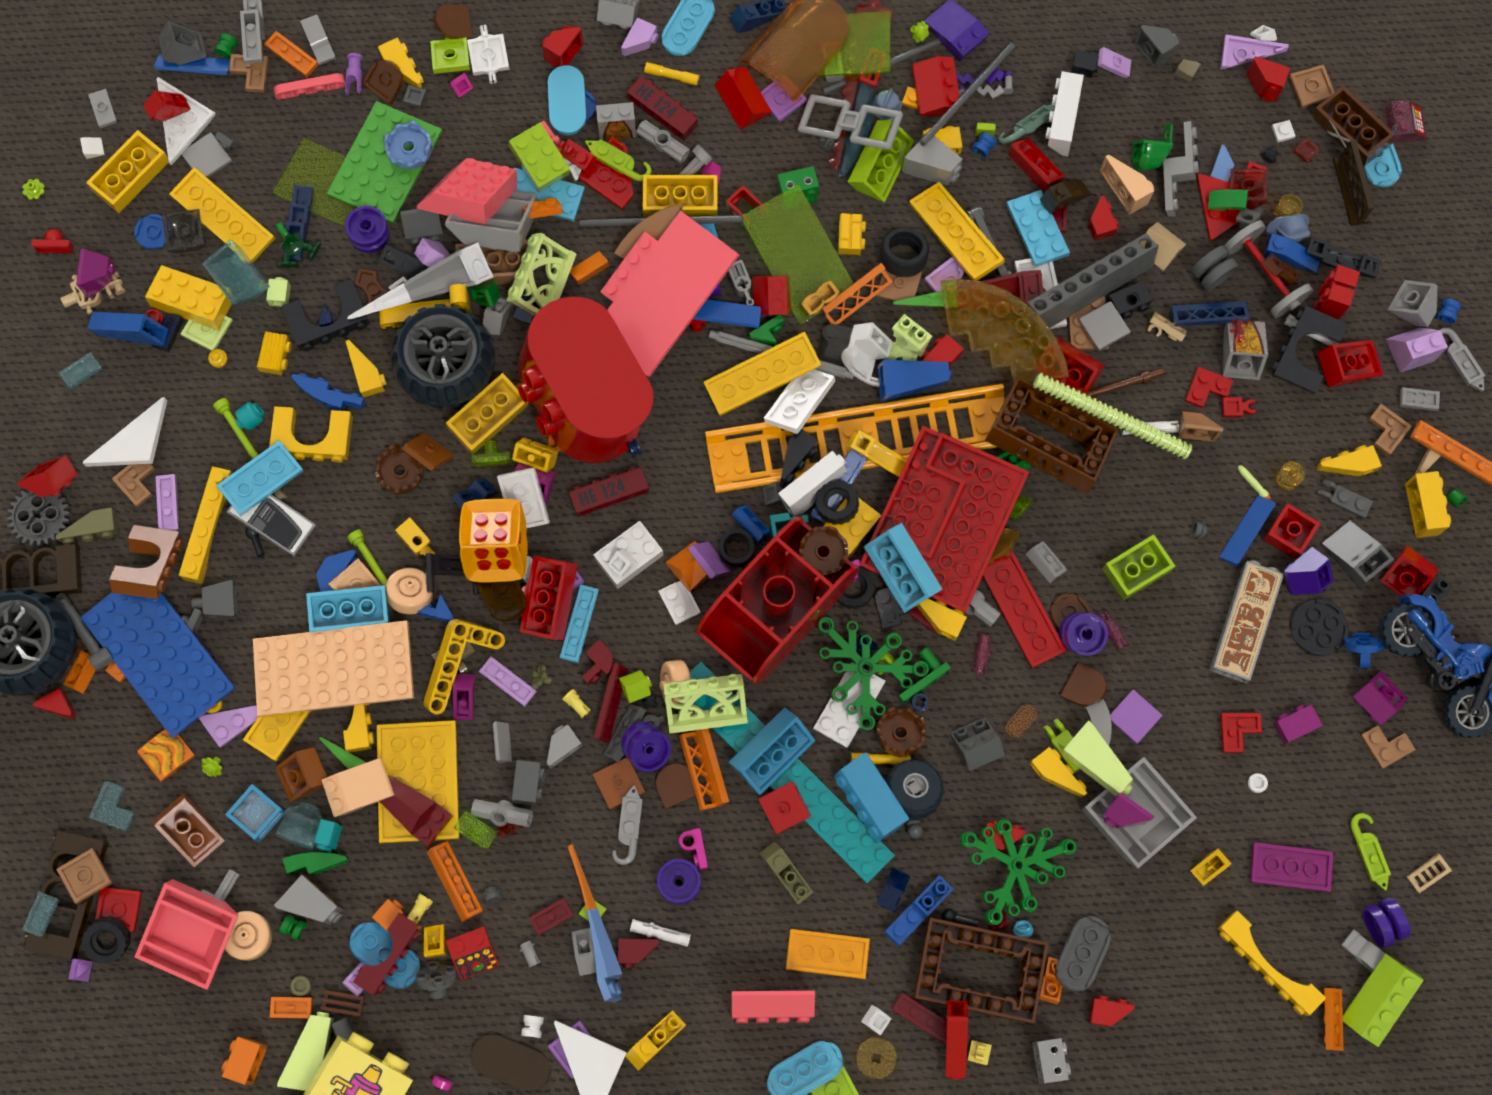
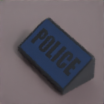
(173, 323)

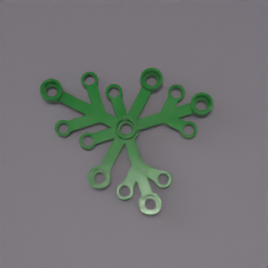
(849, 651)
(1037, 857)

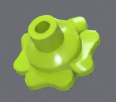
(920, 31)
(33, 189)
(211, 766)

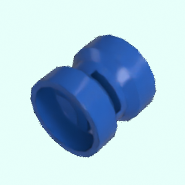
(984, 143)
(1449, 310)

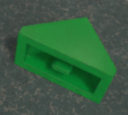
(485, 293)

